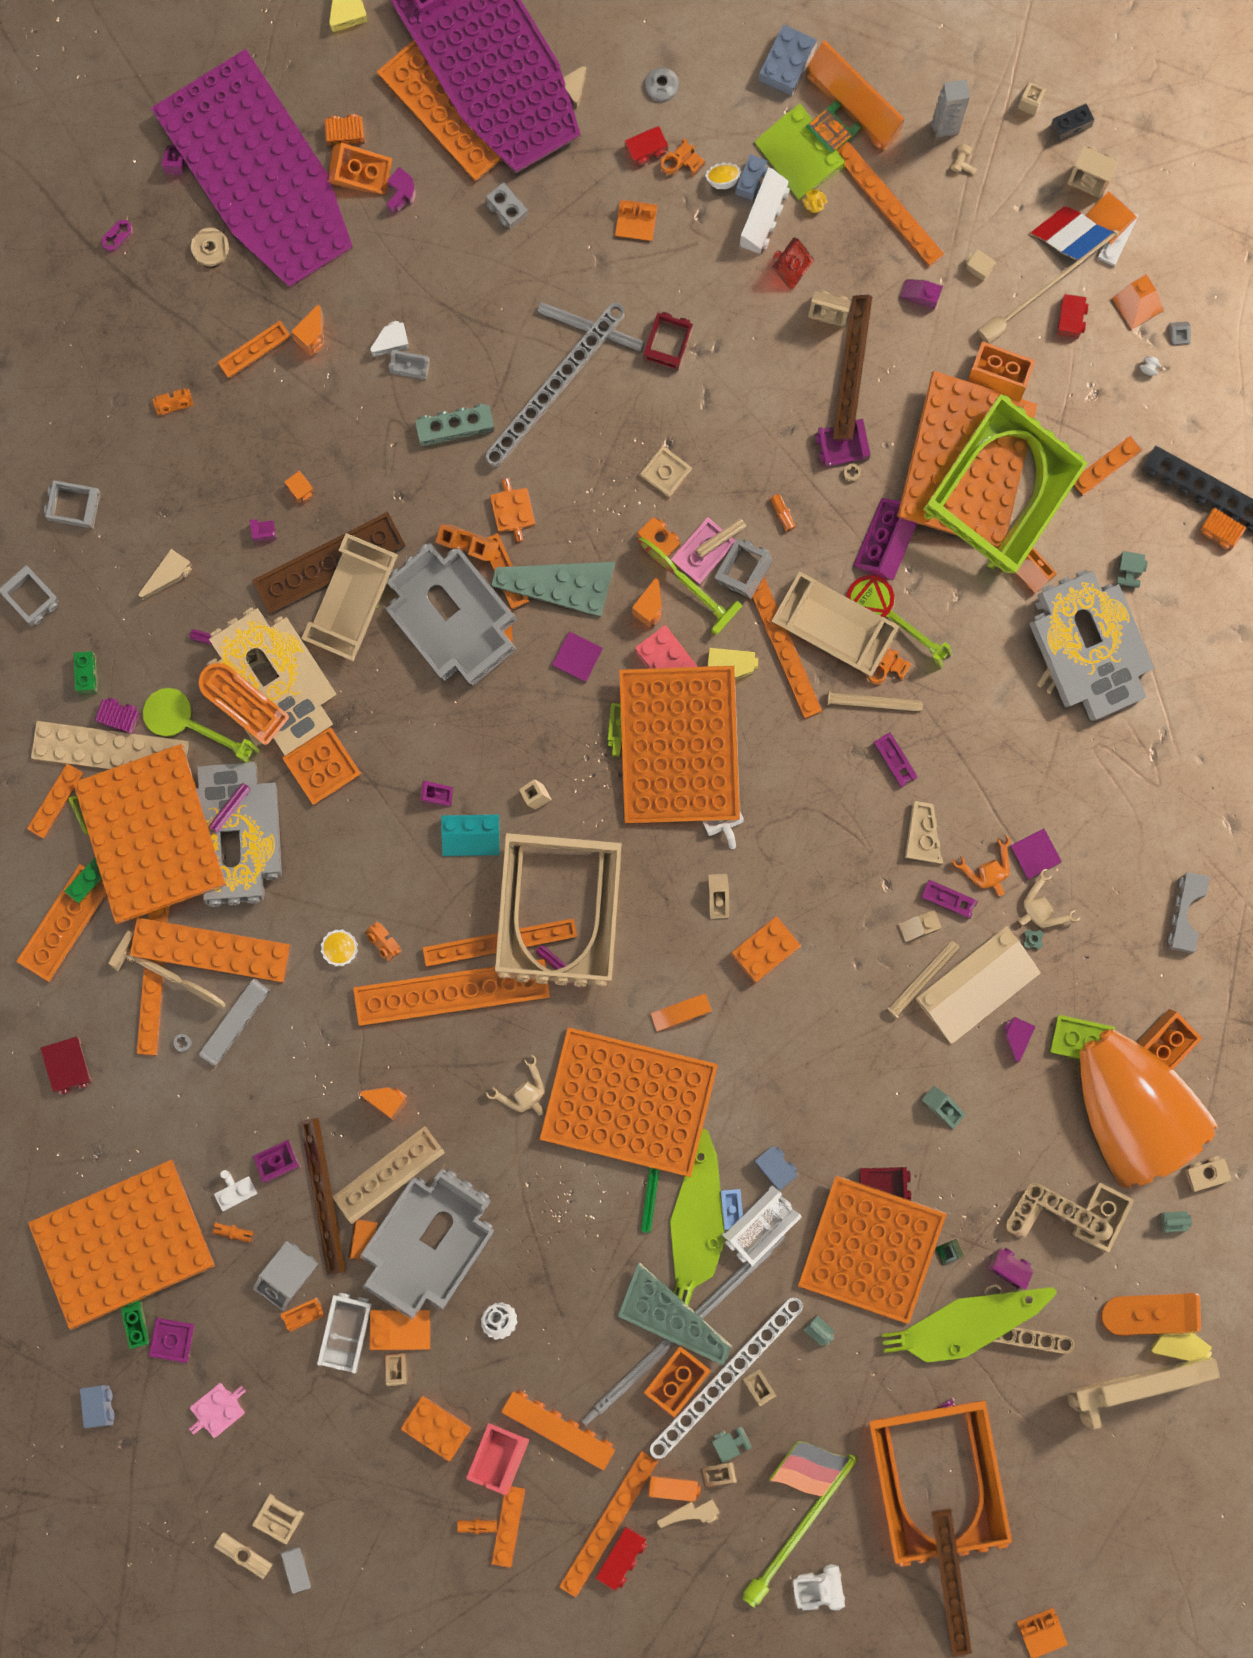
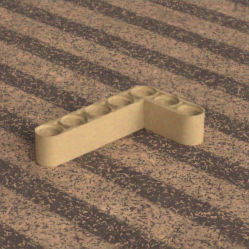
(1059, 1209)
(1036, 1336)

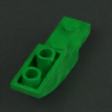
(135, 1324)

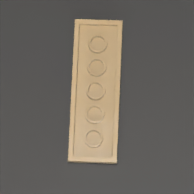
(388, 1174)

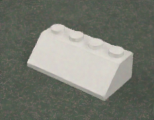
(764, 211)

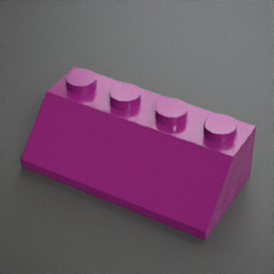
(885, 541)

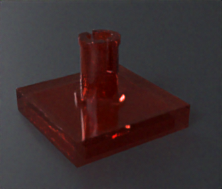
(792, 262)

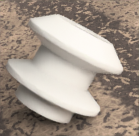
(1150, 365)

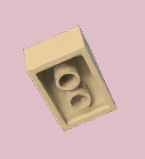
(829, 308)

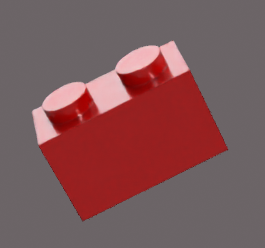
(646, 146)
(1071, 316)

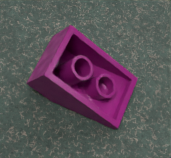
(1011, 1269)

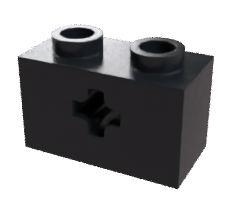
(1072, 122)

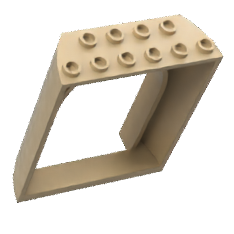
(596, 961)

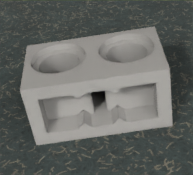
(510, 204)

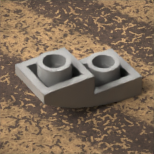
(295, 1570)

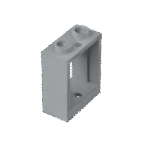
(91, 509)
(757, 575)
(17, 581)

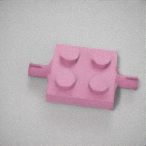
(217, 1410)

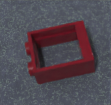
(662, 358)

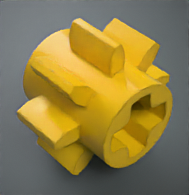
(814, 200)

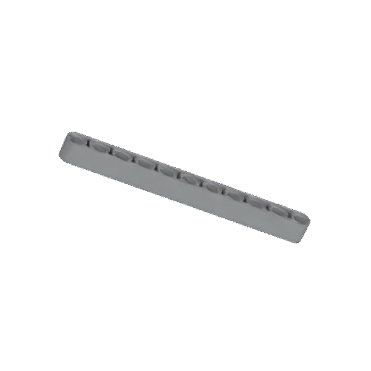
(559, 376)

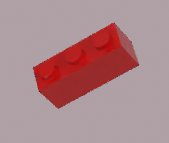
(621, 1558)

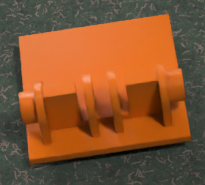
(636, 220)
(1042, 1633)

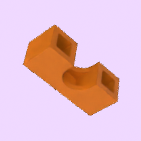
(467, 541)

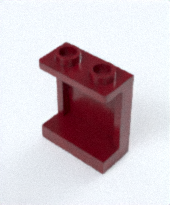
(66, 1065)
(890, 1180)

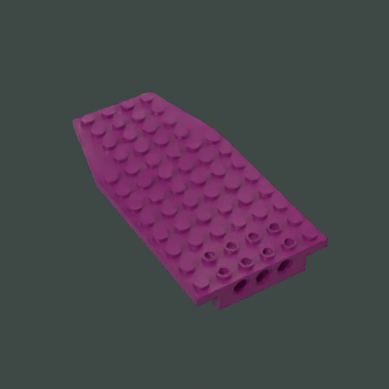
(495, 74)
(256, 168)

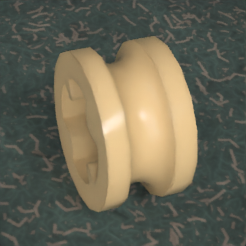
(856, 476)

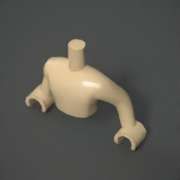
(1040, 909)
(526, 1094)

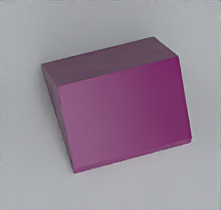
(276, 1161)

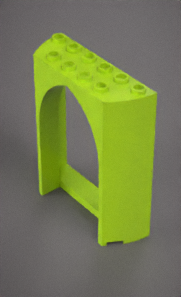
(1055, 475)

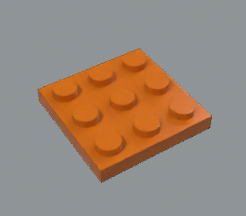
(321, 766)

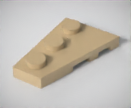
(922, 834)

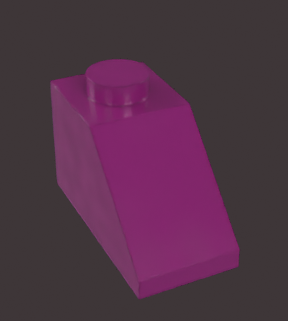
(921, 292)
(1018, 1036)

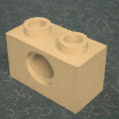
(1219, 1170)

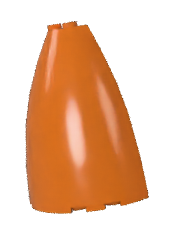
(1140, 1110)

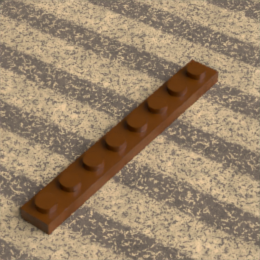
(852, 367)
(322, 1196)
(951, 1582)

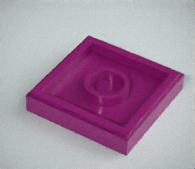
(577, 656)
(1035, 853)
(171, 1340)

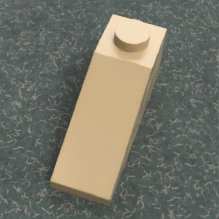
(168, 573)

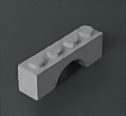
(1184, 936)

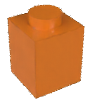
(299, 487)

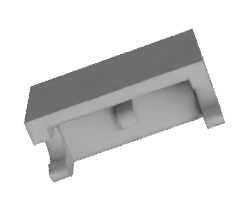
(409, 364)

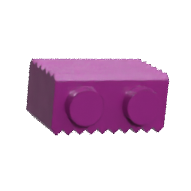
(117, 716)

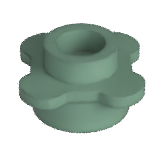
(1037, 935)

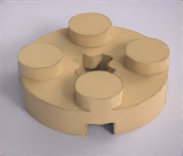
(213, 257)

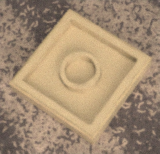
(666, 471)

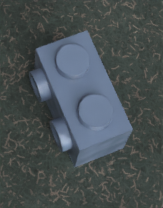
(751, 177)
(776, 1168)
(97, 1406)

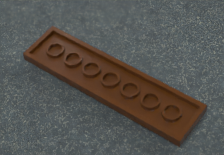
(316, 568)

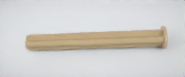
(872, 701)
(923, 979)

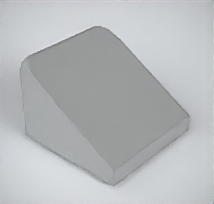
(1180, 332)

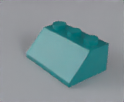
(470, 835)

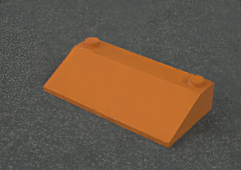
(855, 95)

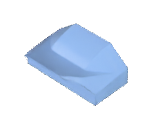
(731, 1207)

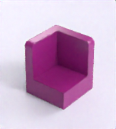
(262, 530)

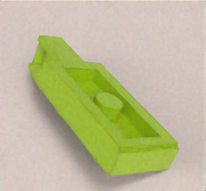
(615, 733)

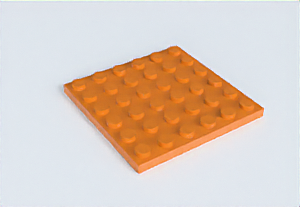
(872, 1249)

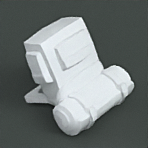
(820, 1589)

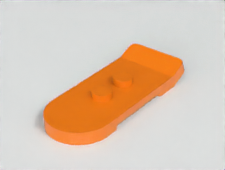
(242, 701)
(1153, 1314)

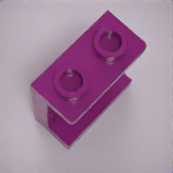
(843, 452)

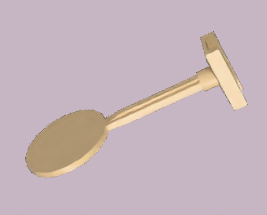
(123, 953)

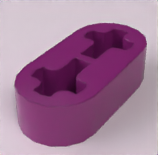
(113, 232)

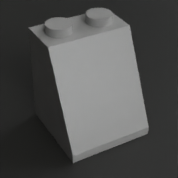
(285, 1275)

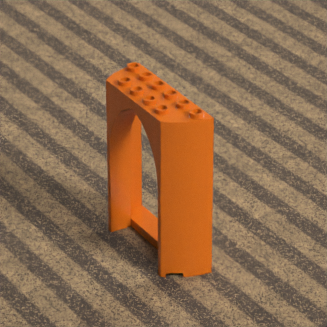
(990, 1520)

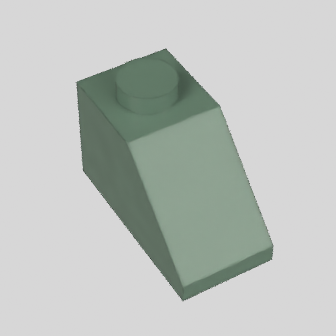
(943, 1107)

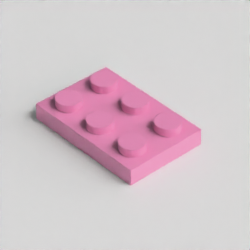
(691, 563)

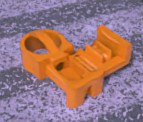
(686, 155)
(890, 663)

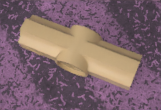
(232, 1548)

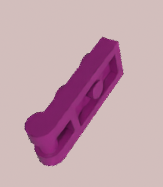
(895, 759)
(949, 899)

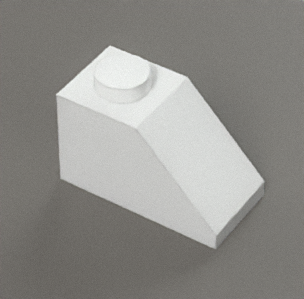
(391, 338)

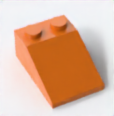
(359, 169)
(397, 1332)

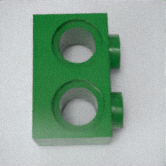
(85, 672)

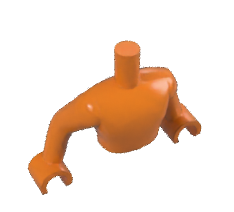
(991, 872)

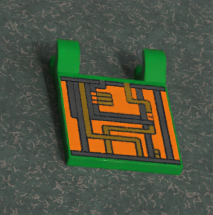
(830, 129)

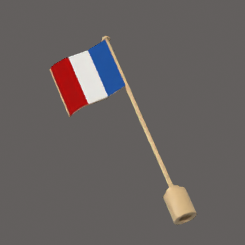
(1070, 235)

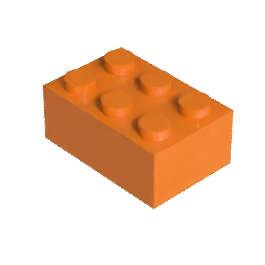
(1001, 371)
(765, 949)
(677, 1381)
(436, 1428)

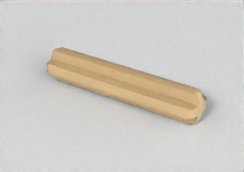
(721, 537)

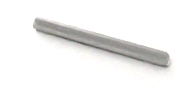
(585, 324)

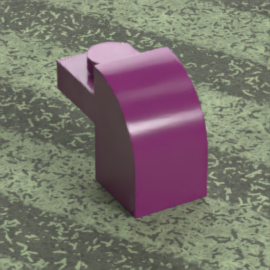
(404, 187)

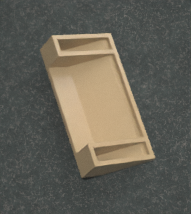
(351, 597)
(836, 624)
(978, 985)

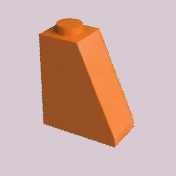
(673, 1488)

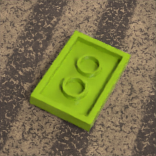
(1073, 1033)

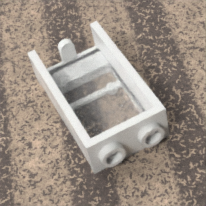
(761, 1226)
(345, 1333)

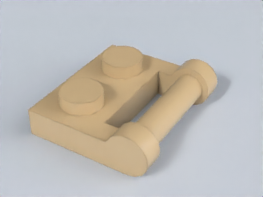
(273, 1524)

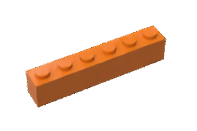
(558, 1430)

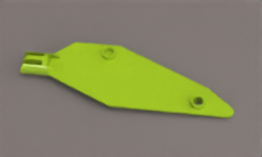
(698, 1222)
(969, 1324)

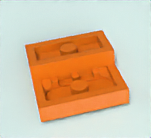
(1111, 214)

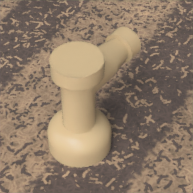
(959, 165)

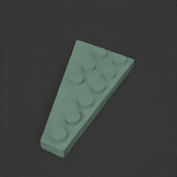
(566, 585)
(663, 1313)

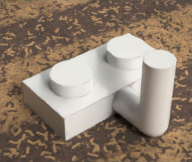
(716, 826)
(235, 1192)

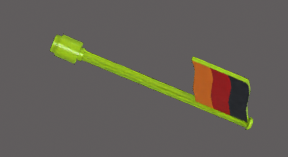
(814, 1473)

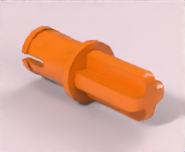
(782, 512)

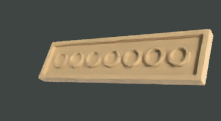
(94, 746)

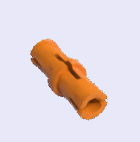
(233, 1232)
(477, 1526)

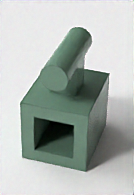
(1132, 565)
(1176, 1221)
(819, 1331)
(727, 1446)

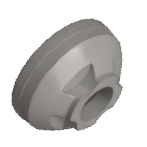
(658, 92)

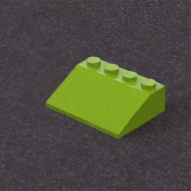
(798, 153)

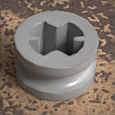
(177, 1046)

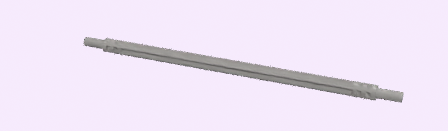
(656, 1354)

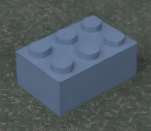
(787, 60)

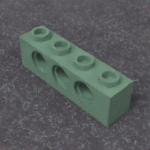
(447, 433)

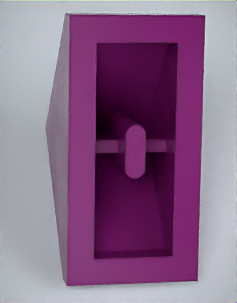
(172, 161)
(436, 794)

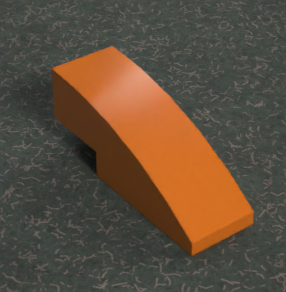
(681, 1012)

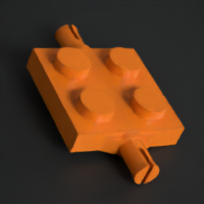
(512, 510)

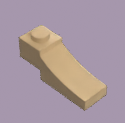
(706, 1512)

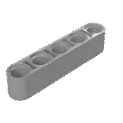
(234, 1022)

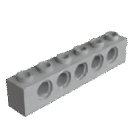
(950, 108)

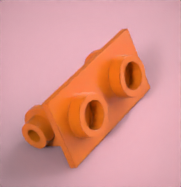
(164, 404)
(376, 934)

